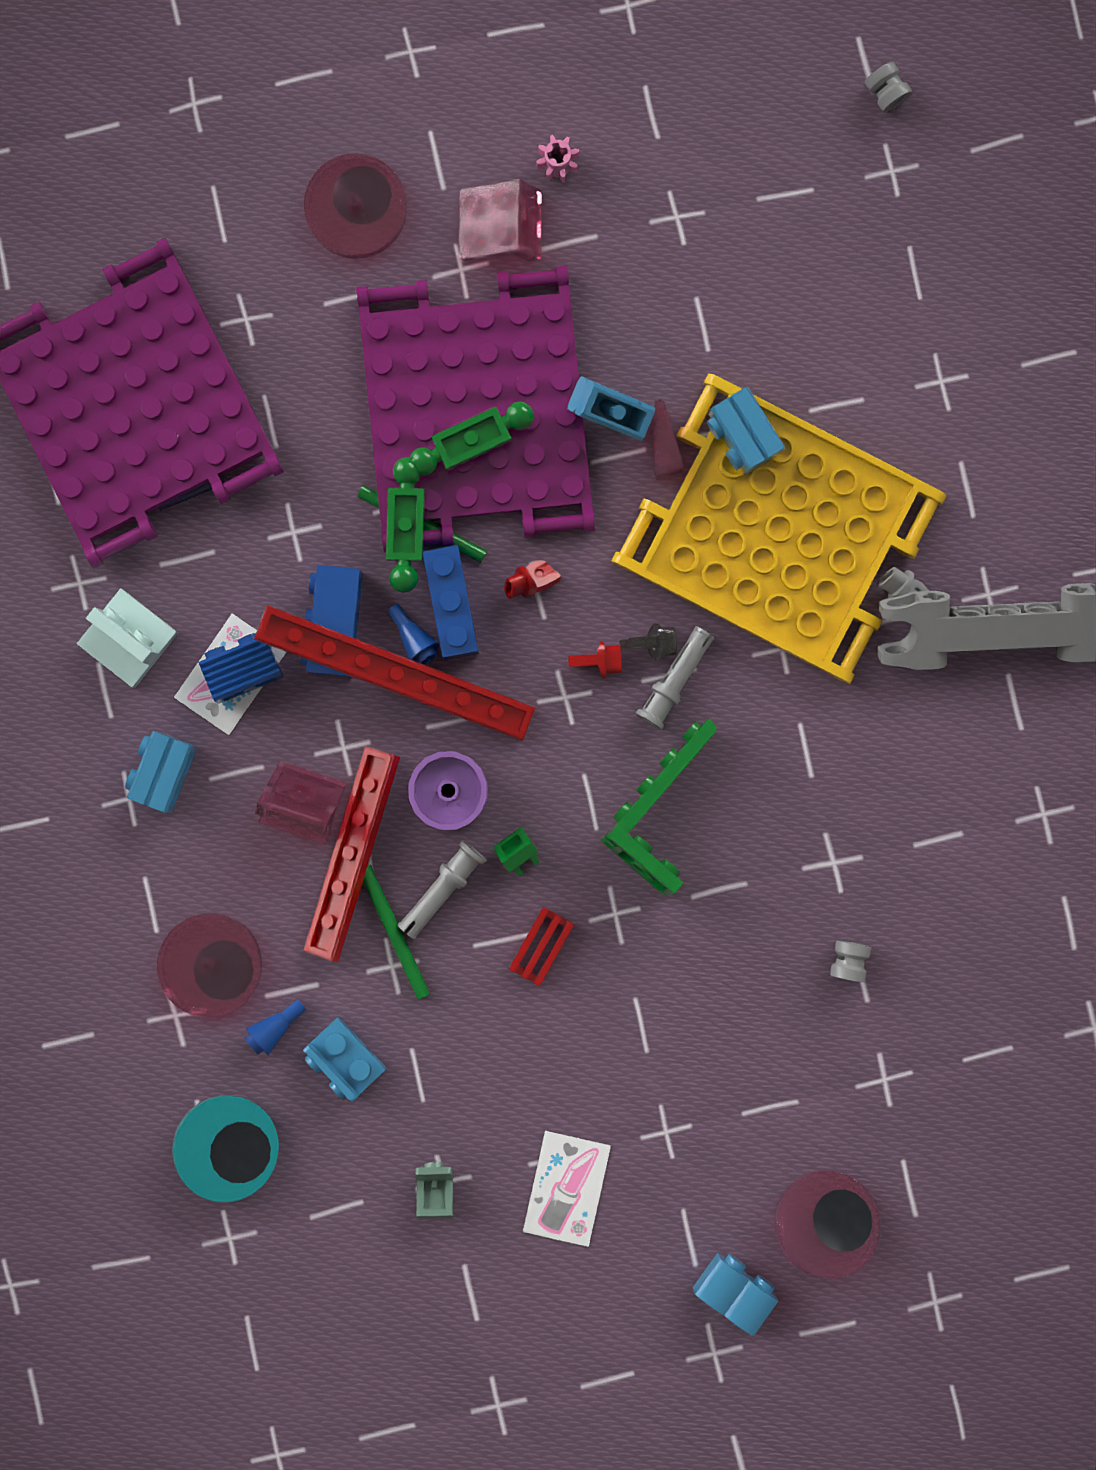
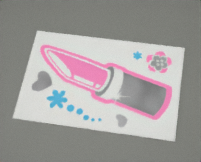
(196, 693)
(566, 1188)

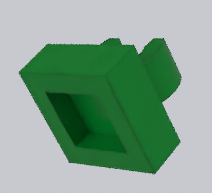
(516, 850)

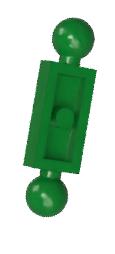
(472, 438)
(405, 525)

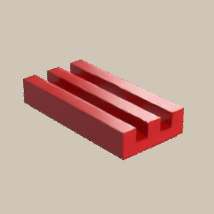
(526, 973)

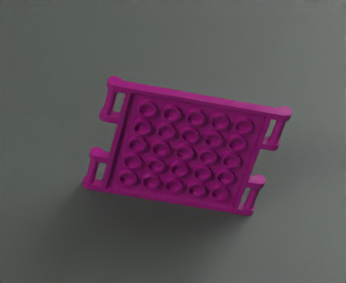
(458, 360)
(132, 404)

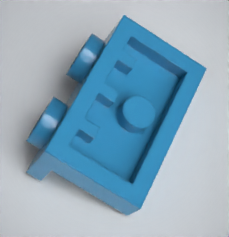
(343, 1060)

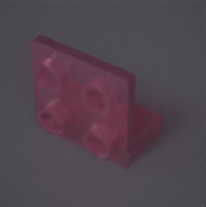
(500, 220)

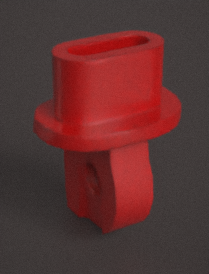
(530, 580)
(607, 659)

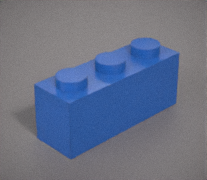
(450, 602)
(334, 606)

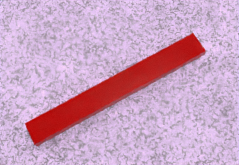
(394, 673)

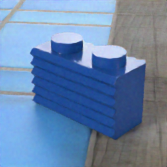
(239, 668)

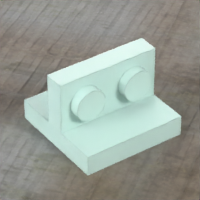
(126, 637)

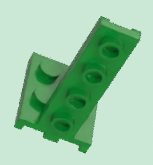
(636, 850)

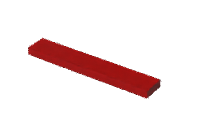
(351, 854)

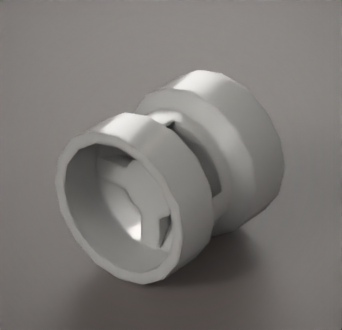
(888, 87)
(850, 961)

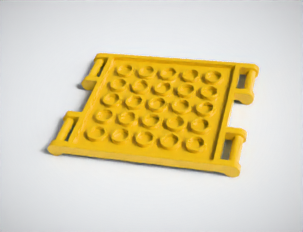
(787, 542)

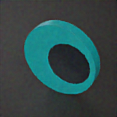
(225, 1148)

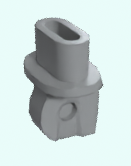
(900, 583)

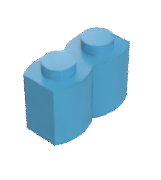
(735, 1293)

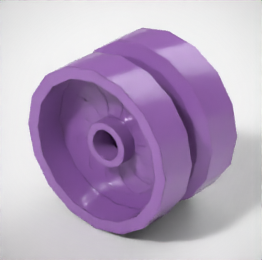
(445, 769)

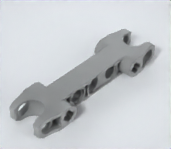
(945, 629)

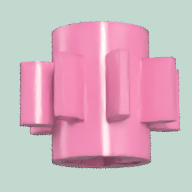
(550, 164)

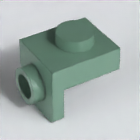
(434, 1191)

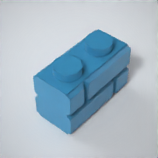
(611, 408)
(745, 431)
(160, 772)

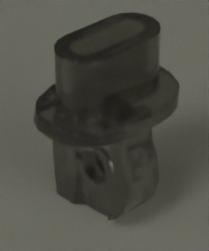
(658, 641)

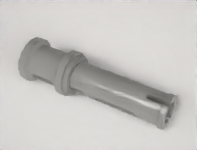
(666, 692)
(452, 876)

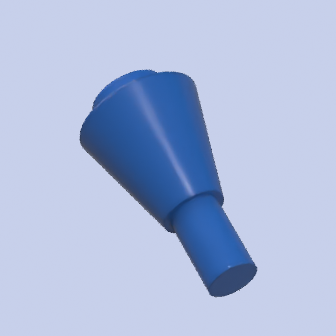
(417, 643)
(268, 1032)

